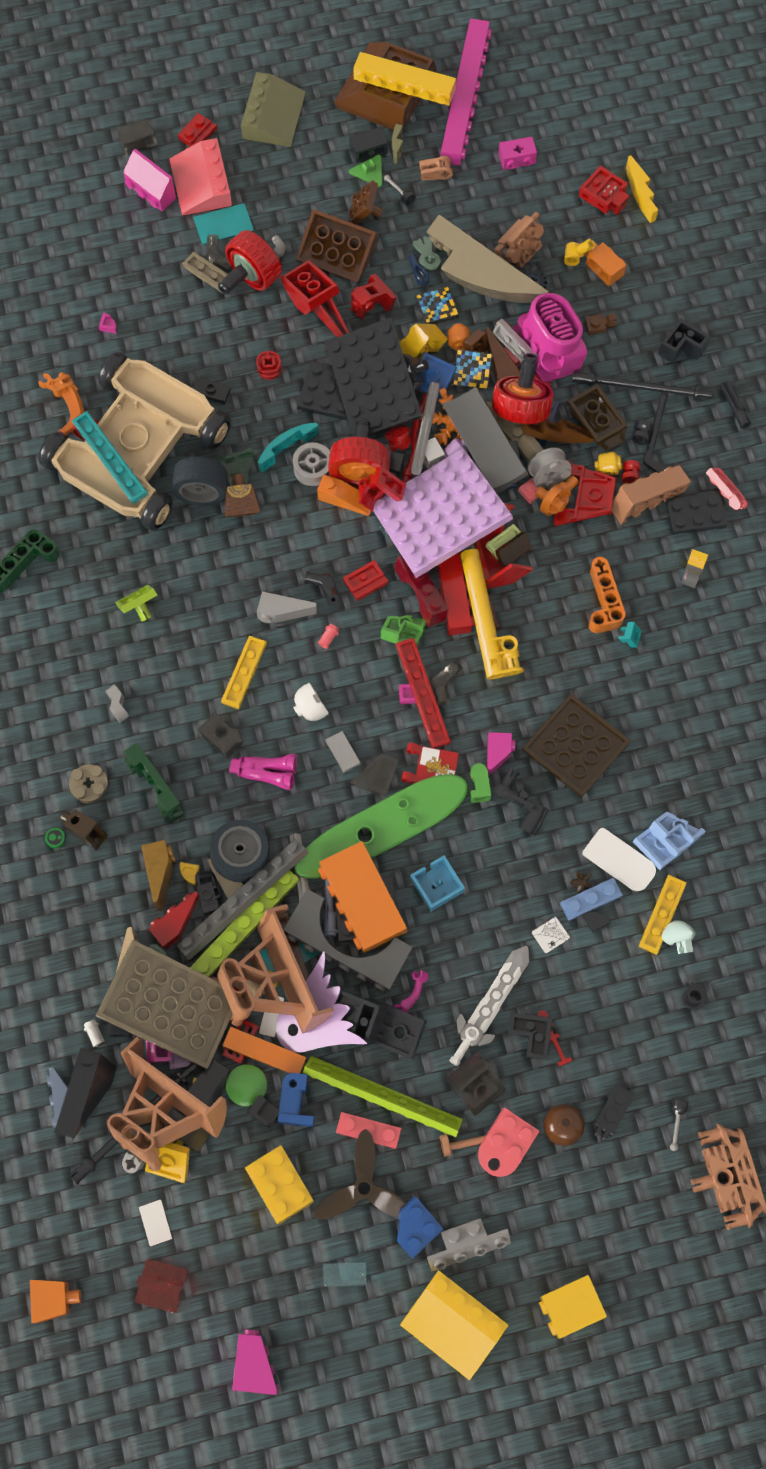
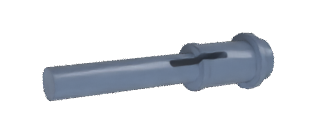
(329, 916)

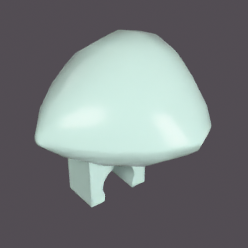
(681, 934)

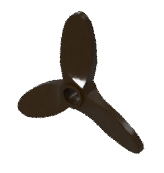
(348, 1196)

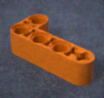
(604, 593)

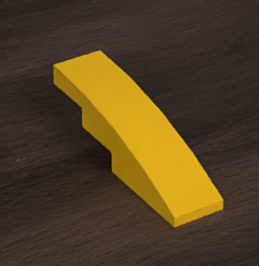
(639, 184)

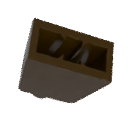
(84, 828)

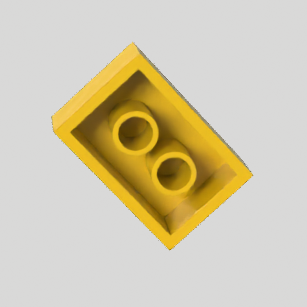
(279, 1185)

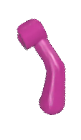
(407, 1003)

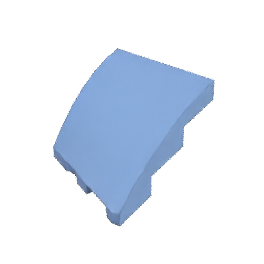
(667, 839)

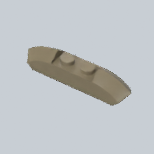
(527, 445)

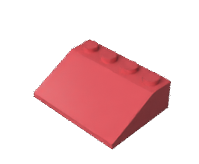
(200, 178)

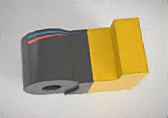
(694, 568)

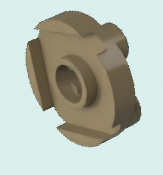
(81, 775)

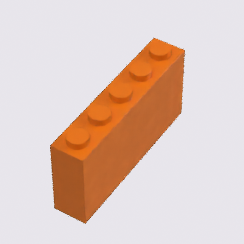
(362, 897)

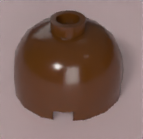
(563, 1125)

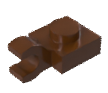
(597, 324)

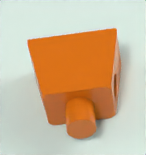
(51, 1299)

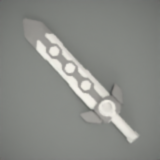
(490, 1005)

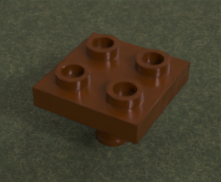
(364, 204)

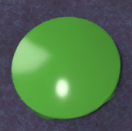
(246, 1084)

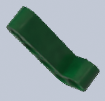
(20, 563)

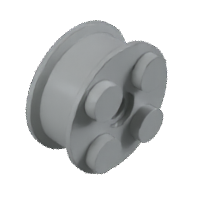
(311, 463)
(549, 468)

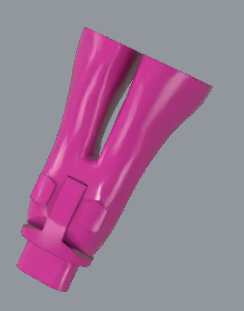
(256, 769)

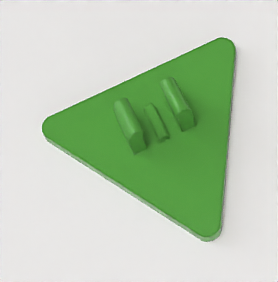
(369, 170)

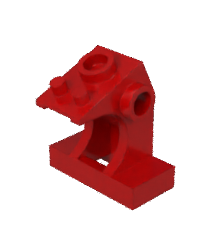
(366, 296)
(374, 486)

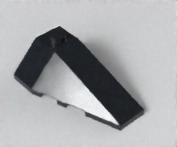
(207, 1089)

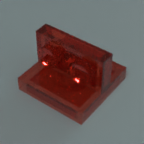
(161, 1286)

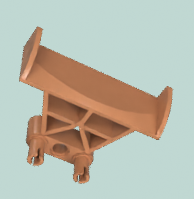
(287, 973)
(125, 1125)

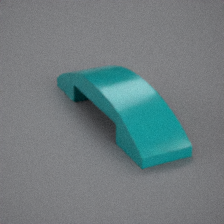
(304, 432)

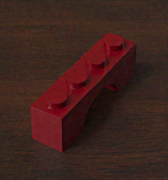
(430, 601)

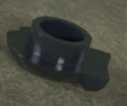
(694, 997)

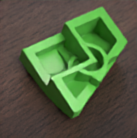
(403, 628)

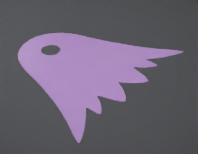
(328, 1033)

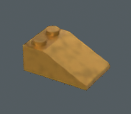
(159, 868)

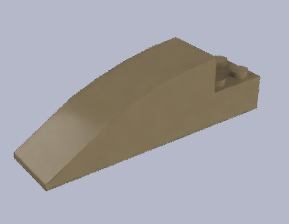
(478, 267)

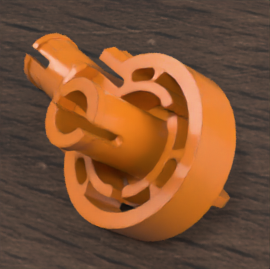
(557, 497)

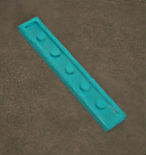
(110, 457)

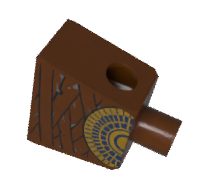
(240, 499)

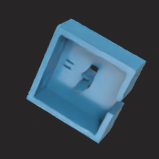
(440, 873)

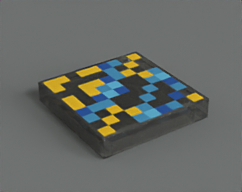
(437, 306)
(472, 369)

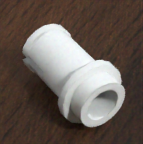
(94, 1033)

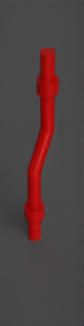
(407, 475)

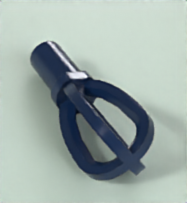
(416, 266)

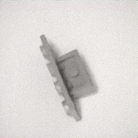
(467, 1242)

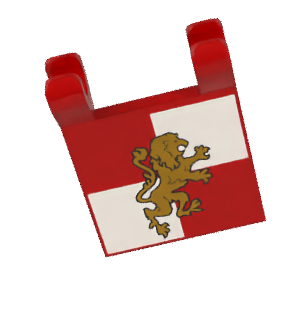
(430, 763)

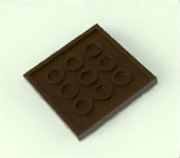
(576, 745)

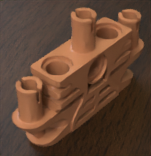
(746, 1186)

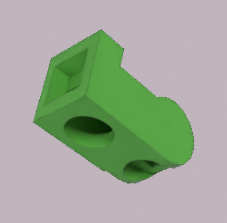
(480, 777)

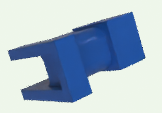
(292, 1100)

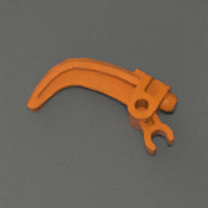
(65, 387)

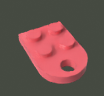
(506, 1141)

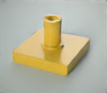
(174, 1161)

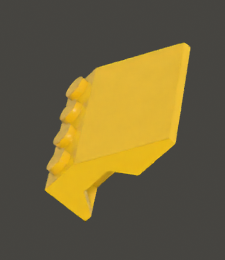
(454, 1325)

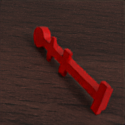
(542, 1013)

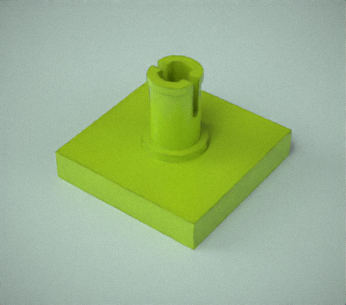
(137, 600)

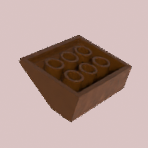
(337, 246)

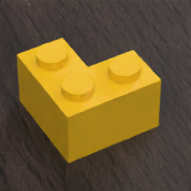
(423, 339)

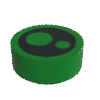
(55, 838)

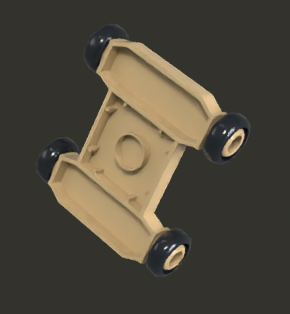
(143, 429)

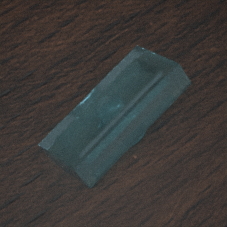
(344, 1274)

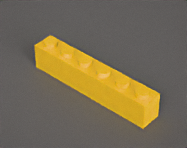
(404, 78)

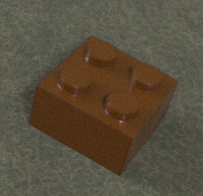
(476, 341)

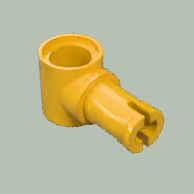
(575, 251)

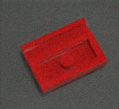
(197, 130)
(365, 580)

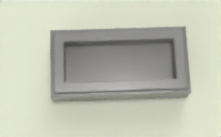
(342, 752)

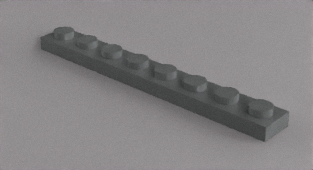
(242, 899)

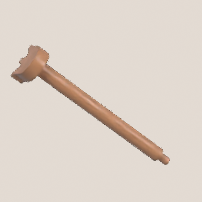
(447, 1147)

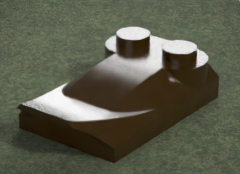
(599, 417)

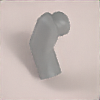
(280, 247)

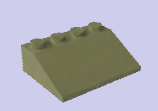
(272, 111)

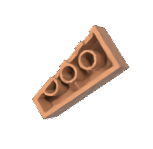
(649, 492)

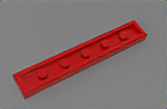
(423, 693)

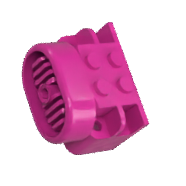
(554, 335)

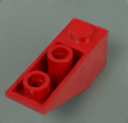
(172, 926)

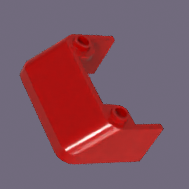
(493, 572)

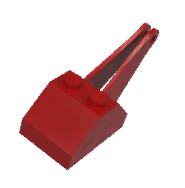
(311, 289)

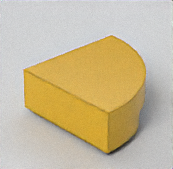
(189, 871)

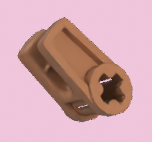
(434, 168)

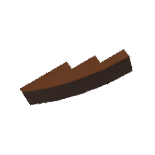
(561, 432)

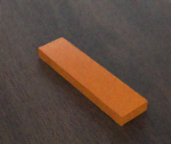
(263, 1051)

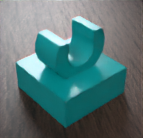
(632, 634)

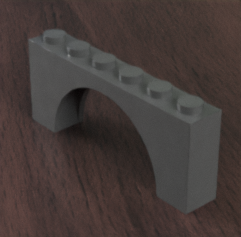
(377, 969)

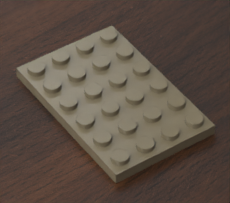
(167, 1004)

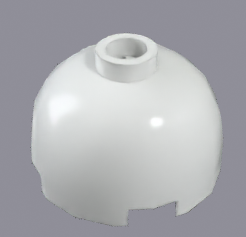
(309, 704)

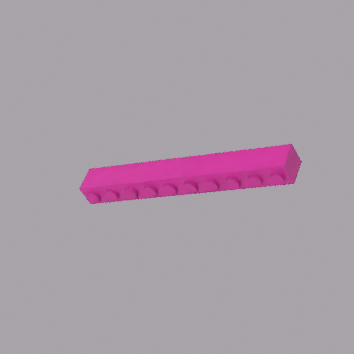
(465, 93)

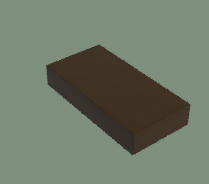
(513, 549)

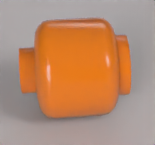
(457, 335)

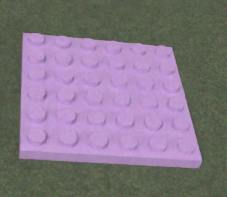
(441, 512)

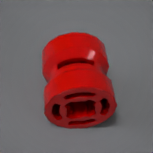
(630, 471)

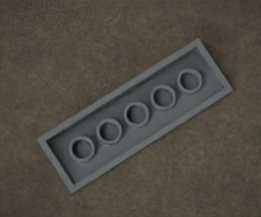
(485, 440)

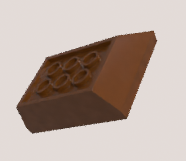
(379, 103)

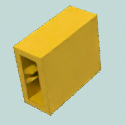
(572, 1307)

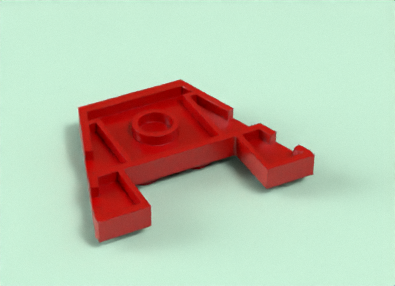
(593, 497)

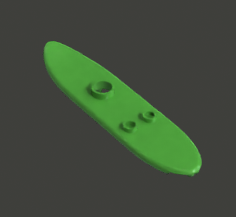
(389, 820)

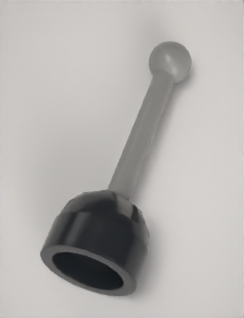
(407, 196)
(679, 1108)

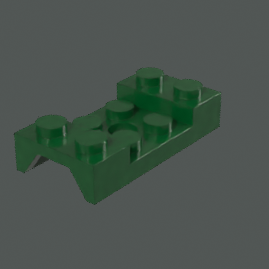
(139, 763)

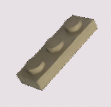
(204, 270)

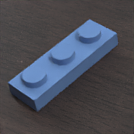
(591, 899)

